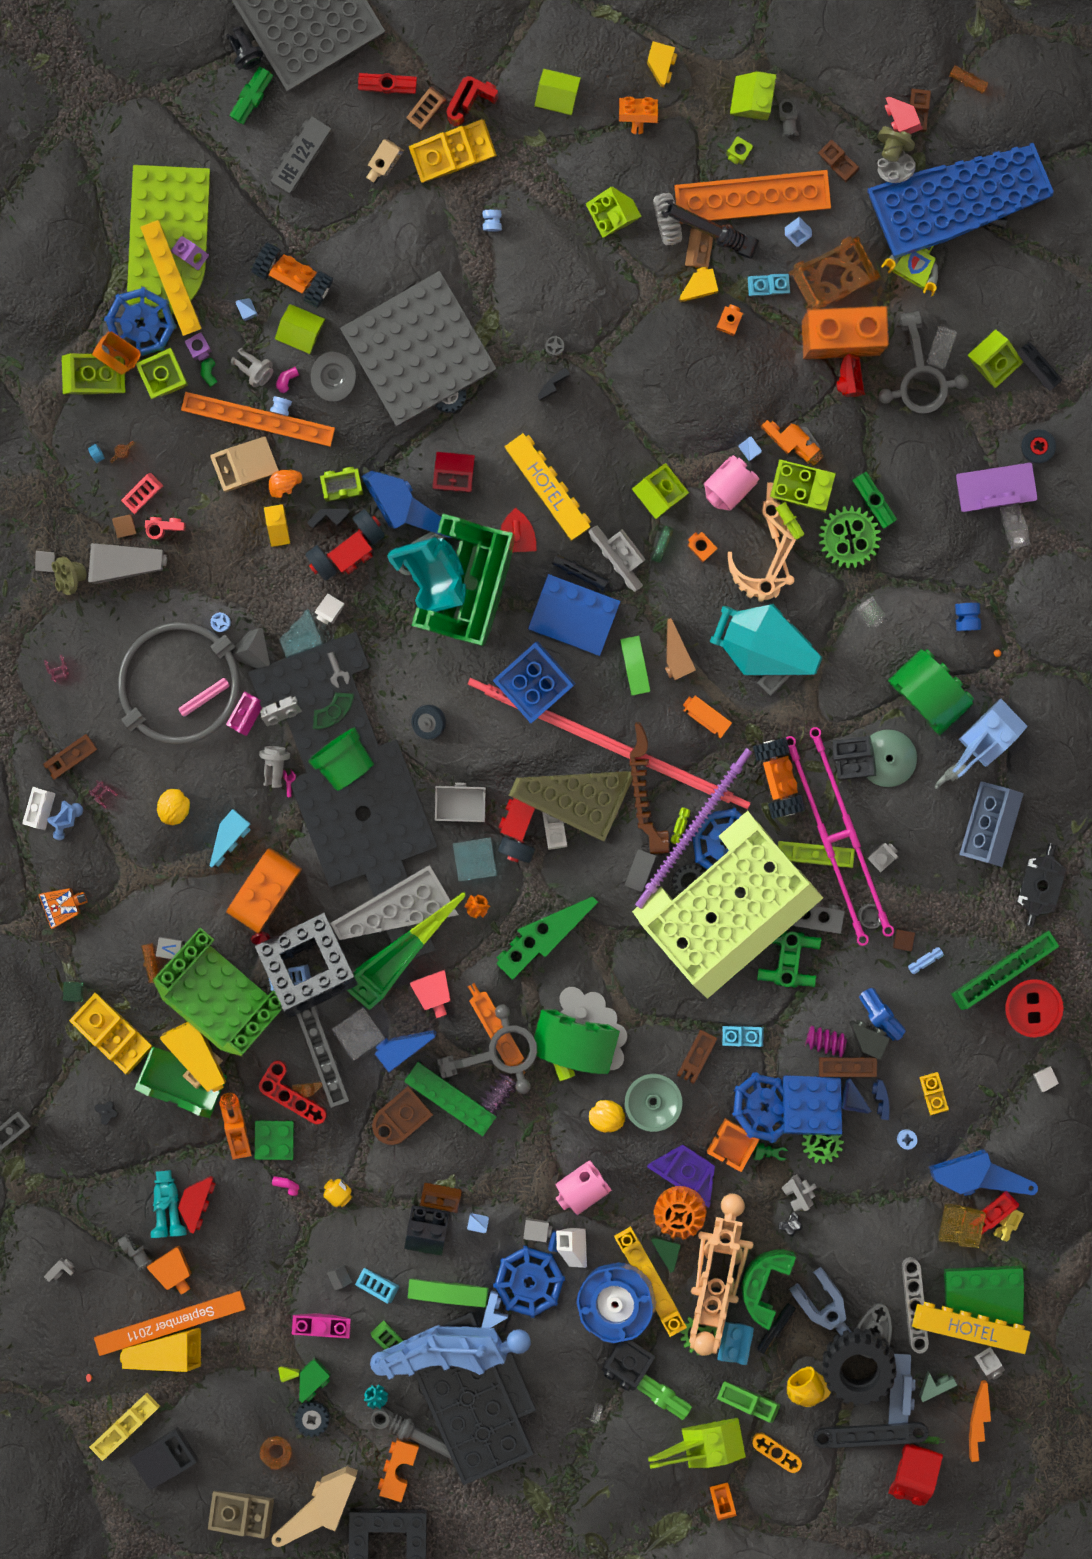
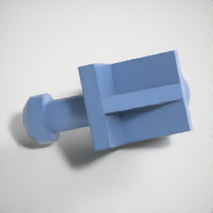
(65, 818)

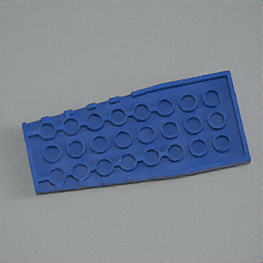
(958, 198)

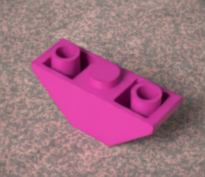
(321, 1325)

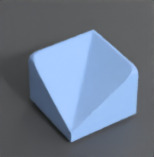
(798, 232)
(246, 309)
(750, 448)
(478, 1223)

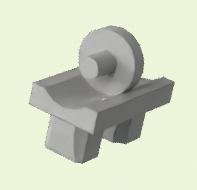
(802, 1191)

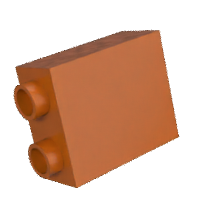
(844, 332)

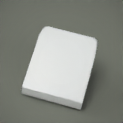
(1045, 1079)

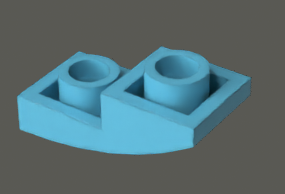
(768, 285)
(742, 1036)

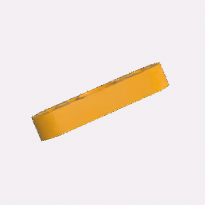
(762, 1449)

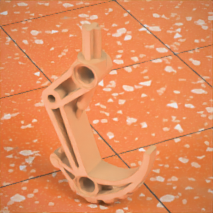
(752, 585)

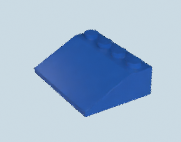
(574, 615)

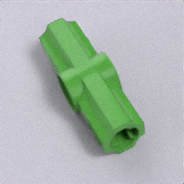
(664, 1397)

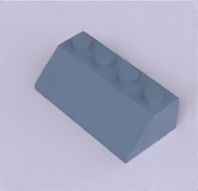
(991, 824)

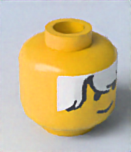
(337, 1192)

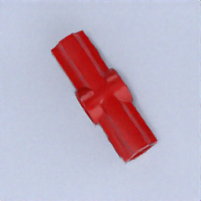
(400, 84)

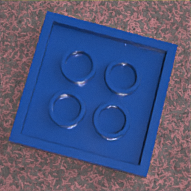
(812, 1105)

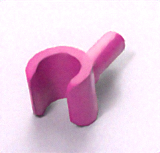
(288, 782)

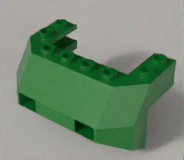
(485, 563)

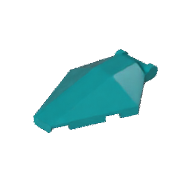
(765, 643)

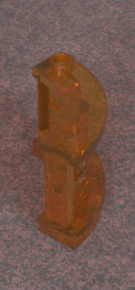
(819, 298)

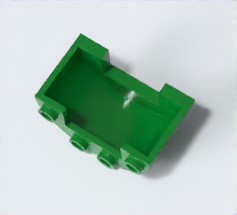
(932, 690)
(756, 1278)

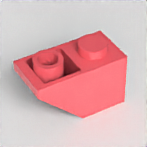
(904, 116)

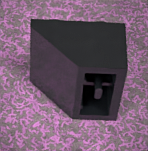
(426, 1230)

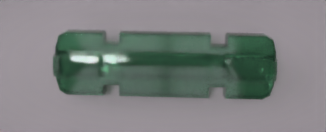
(662, 544)

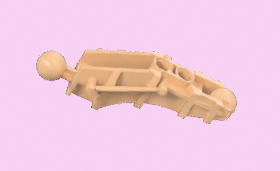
(705, 1342)

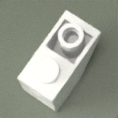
(329, 609)
(572, 1246)

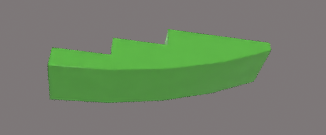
(448, 1293)

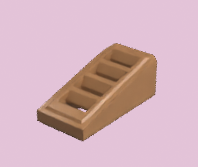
(431, 91)

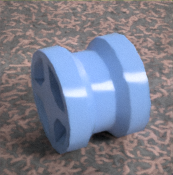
(280, 406)
(218, 620)
(904, 1137)

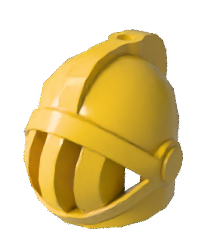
(807, 1387)

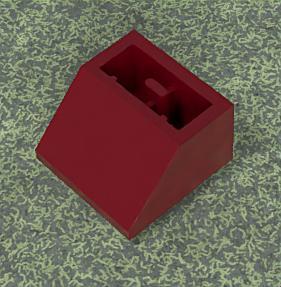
(453, 472)

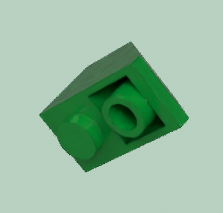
(312, 1377)

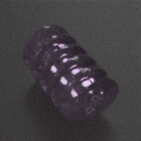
(498, 1093)

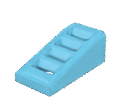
(380, 1295)

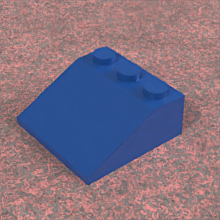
(534, 682)
(398, 1049)

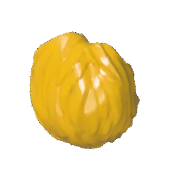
(173, 807)
(607, 1116)

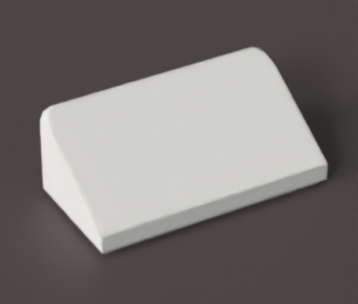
(39, 808)

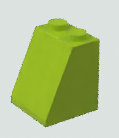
(753, 95)

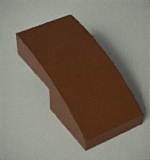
(921, 100)
(838, 161)

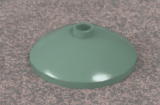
(904, 758)
(656, 1116)

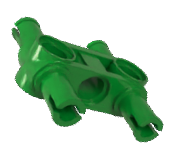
(789, 961)

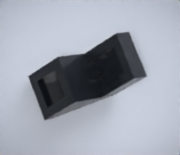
(335, 515)

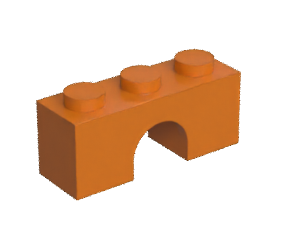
(402, 1453)

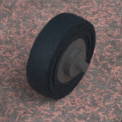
(428, 722)

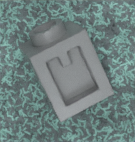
(883, 856)
(55, 1272)
(990, 1364)

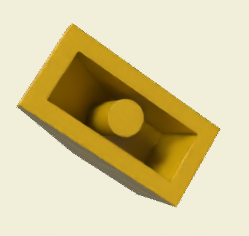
(700, 285)
(277, 525)

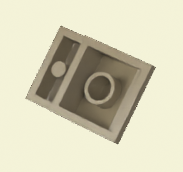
(241, 1514)

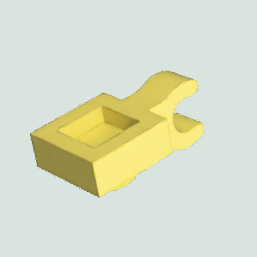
(1008, 1224)

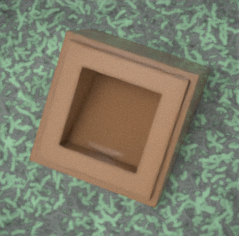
(124, 526)

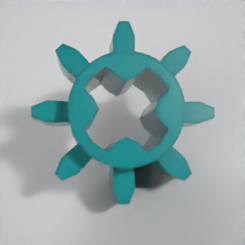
(375, 1396)

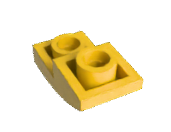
(934, 1093)

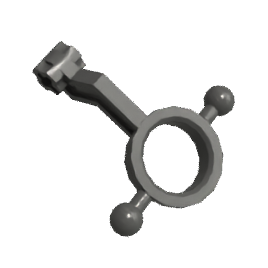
(910, 322)
(449, 1066)

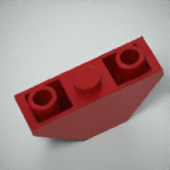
(195, 1202)

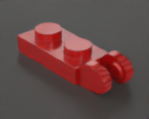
(998, 1210)

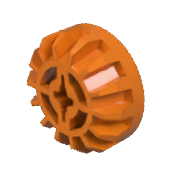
(684, 1201)

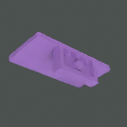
(996, 487)

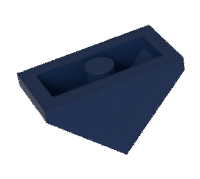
(852, 1099)

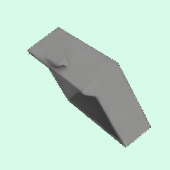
(460, 803)

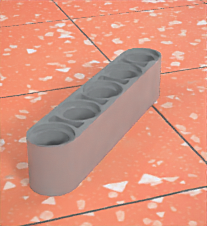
(911, 1296)

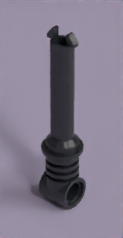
(724, 235)

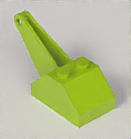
(706, 1446)

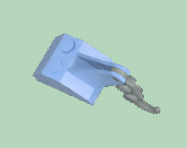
(986, 739)

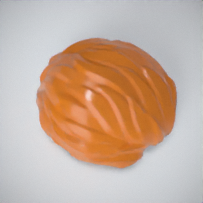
(283, 481)

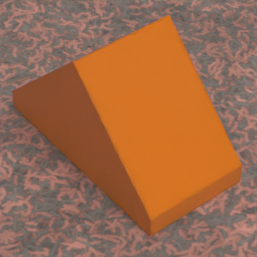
(723, 1501)

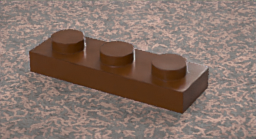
(847, 1067)

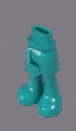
(166, 1195)

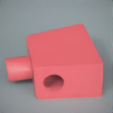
(433, 992)

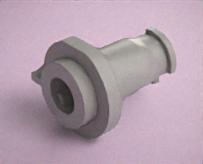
(258, 372)
(274, 762)

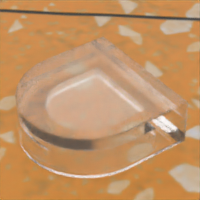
(596, 1413)

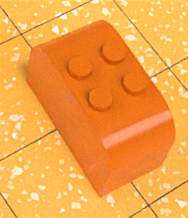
(263, 890)

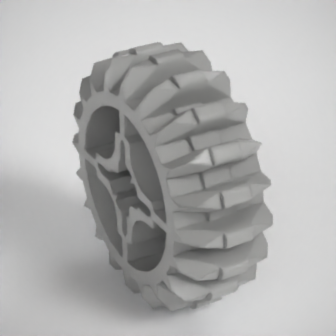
(668, 227)

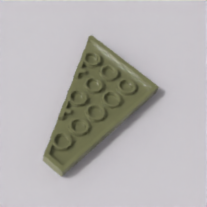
(579, 800)

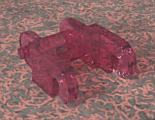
(51, 671)
(98, 798)

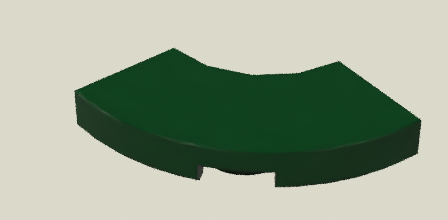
(334, 711)

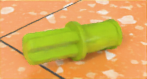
(790, 520)

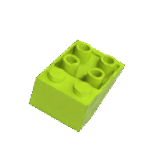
(802, 485)

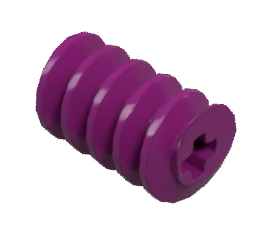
(826, 1041)

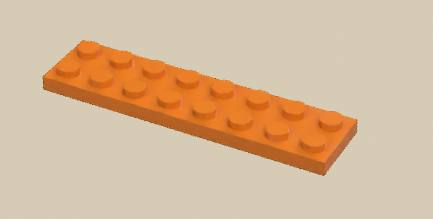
(756, 196)

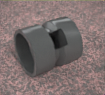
(869, 916)

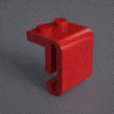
(484, 90)
(916, 1474)

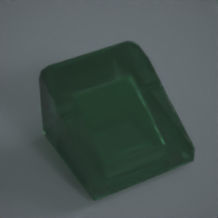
(73, 991)

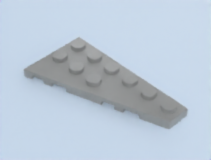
(397, 907)

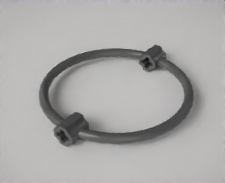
(134, 718)

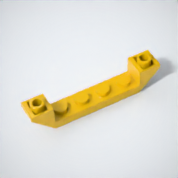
(638, 1258)

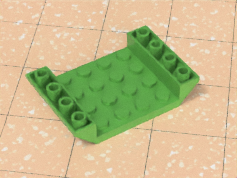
(215, 996)

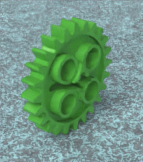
(867, 534)

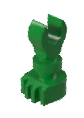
(760, 1150)

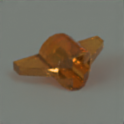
(121, 451)
(307, 1089)

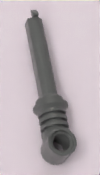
(407, 1430)

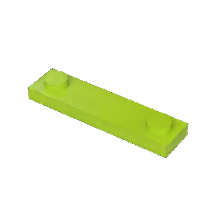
(816, 854)

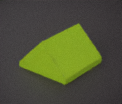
(557, 92)
(299, 328)

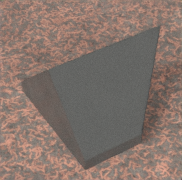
(252, 649)

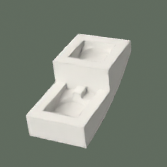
(554, 832)

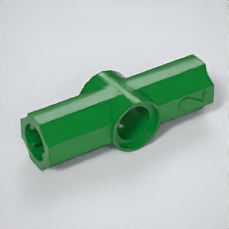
(251, 95)
(867, 489)

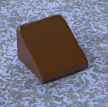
(903, 940)

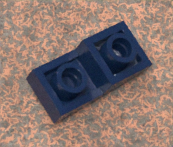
(881, 1094)

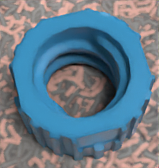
(96, 453)

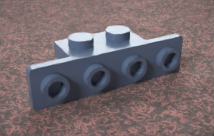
(900, 1394)

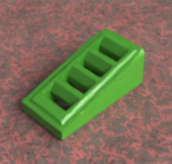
(380, 1340)

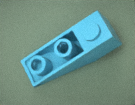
(228, 833)

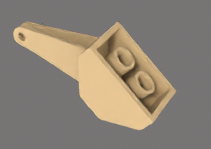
(323, 1509)

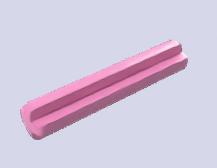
(203, 697)

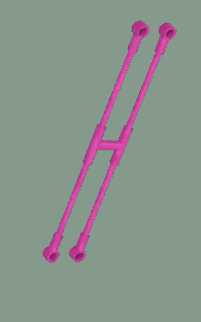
(849, 832)

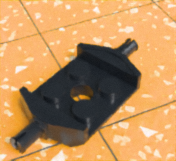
(1033, 899)

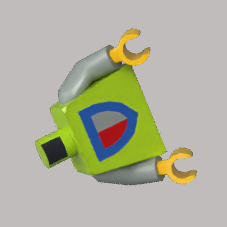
(916, 268)

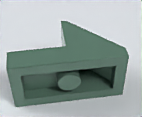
(930, 1389)

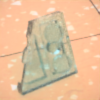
(301, 636)

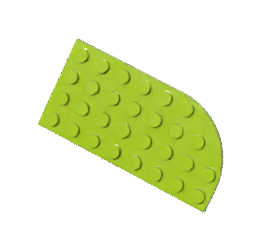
(181, 204)

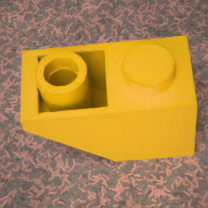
(659, 62)

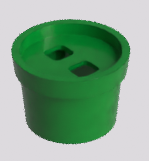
(342, 759)

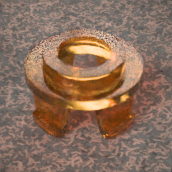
(275, 1463)

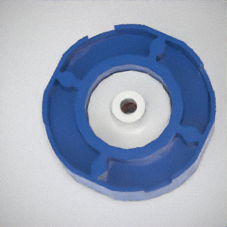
(621, 1284)

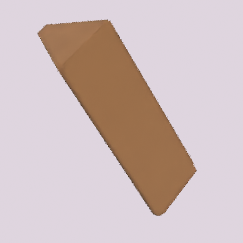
(698, 249)

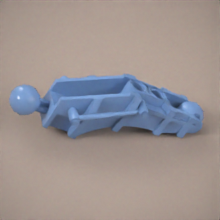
(449, 1346)

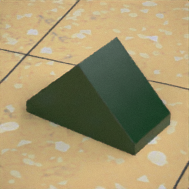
(668, 1251)

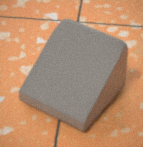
(44, 561)

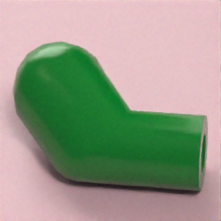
(206, 369)

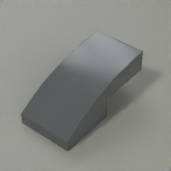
(640, 870)

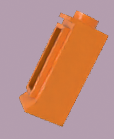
(706, 716)

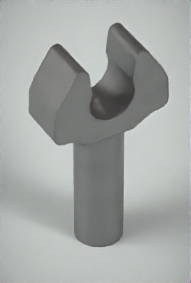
(337, 670)

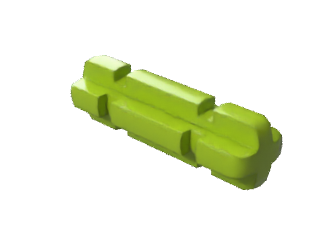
(680, 825)

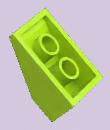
(90, 376)

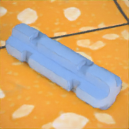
(926, 960)

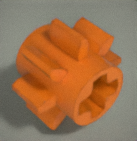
(477, 906)

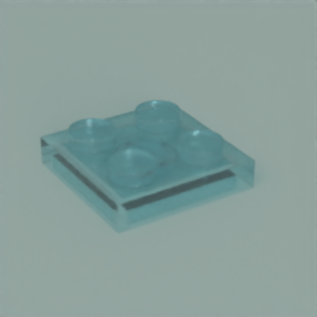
(474, 859)

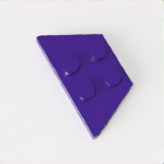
(686, 1169)

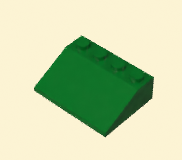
(986, 1292)

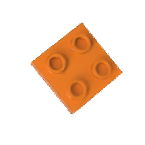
(638, 112)

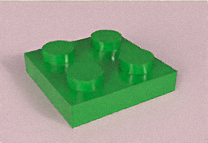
(274, 1140)

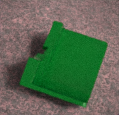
(574, 1044)
(164, 1080)

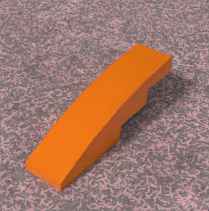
(980, 1414)

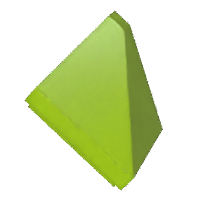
(288, 1373)

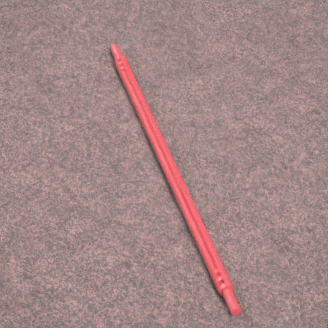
(615, 746)

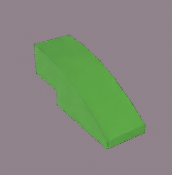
(635, 665)
(748, 1401)

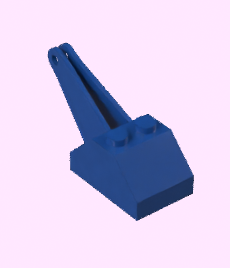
(975, 1171)

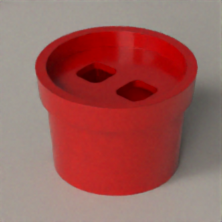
(1049, 1007)

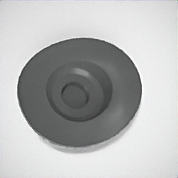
(333, 376)

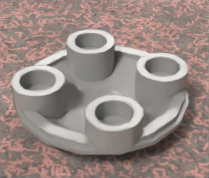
(897, 171)

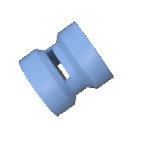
(492, 220)

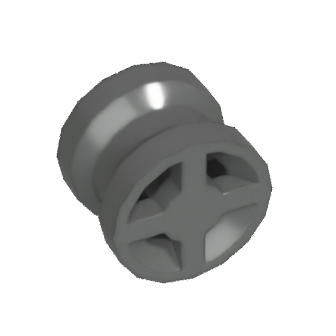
(556, 343)

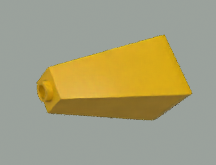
(195, 1054)
(171, 1353)

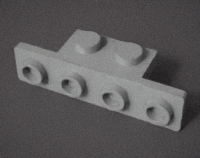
(621, 553)

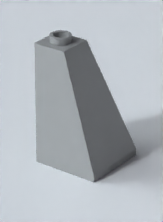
(120, 562)

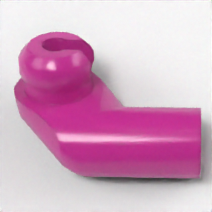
(284, 377)
(286, 1183)

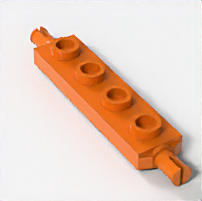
(486, 1012)

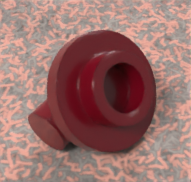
(259, 938)

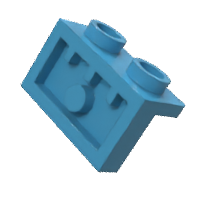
(735, 1343)

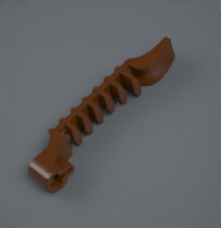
(657, 839)

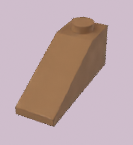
(677, 657)

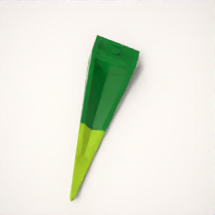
(383, 969)

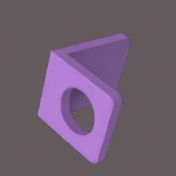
(187, 250)
(201, 354)

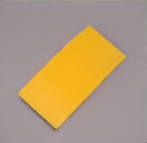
(452, 151)
(111, 1033)

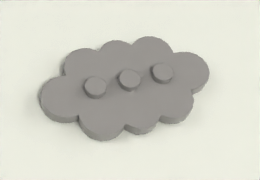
(593, 1009)

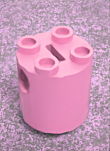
(729, 484)
(582, 1188)

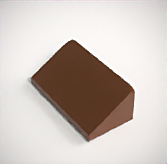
(441, 1197)

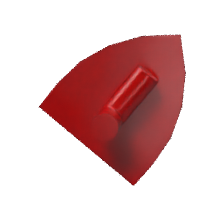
(524, 534)

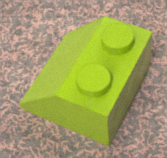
(995, 358)
(660, 490)

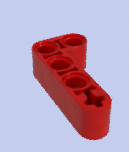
(295, 1096)

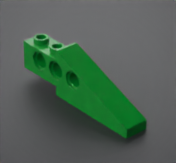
(559, 926)

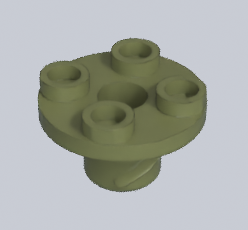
(894, 143)
(68, 575)

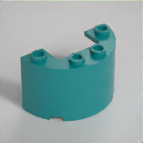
(435, 570)

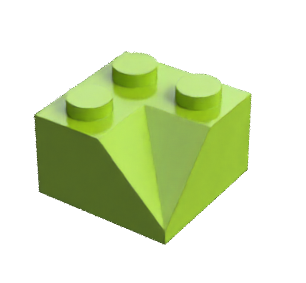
(162, 374)

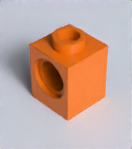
(710, 547)

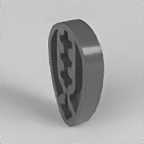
(883, 1324)

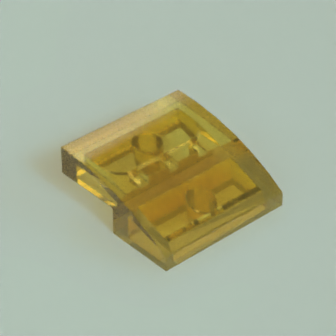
(961, 1225)

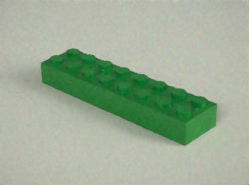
(450, 1098)

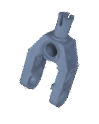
(821, 1317)

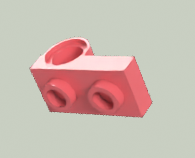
(174, 525)

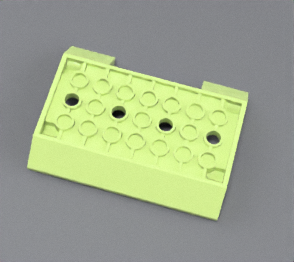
(742, 924)

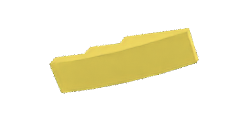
(124, 1426)

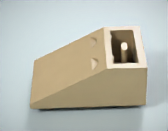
(244, 464)

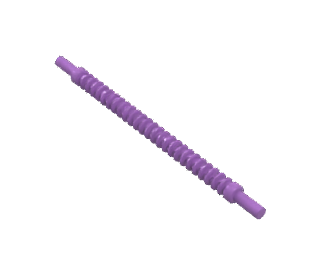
(736, 768)

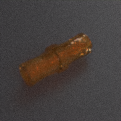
(968, 79)
(150, 961)

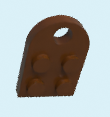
(401, 1116)

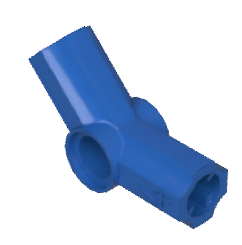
(881, 1014)

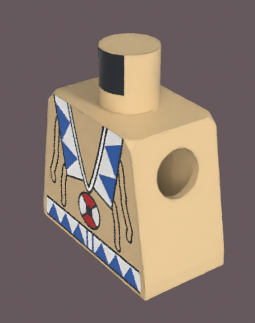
(390, 154)

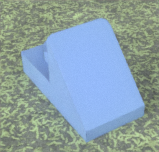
(492, 1317)

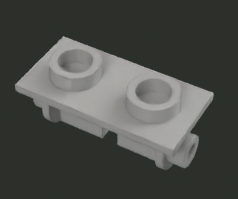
(272, 714)

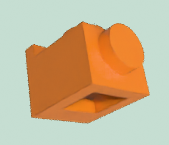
(726, 326)

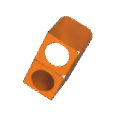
(123, 349)

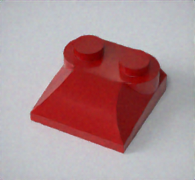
(851, 379)

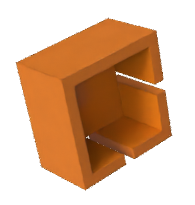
(732, 1145)

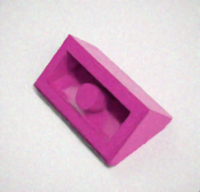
(245, 714)

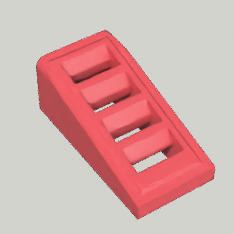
(153, 481)

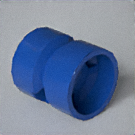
(968, 616)

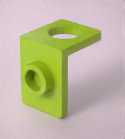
(733, 156)

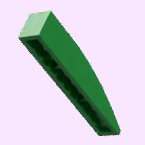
(1004, 970)

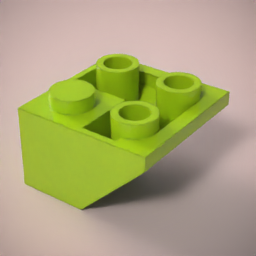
(612, 211)

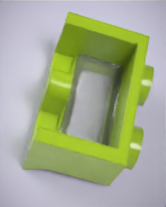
(341, 484)

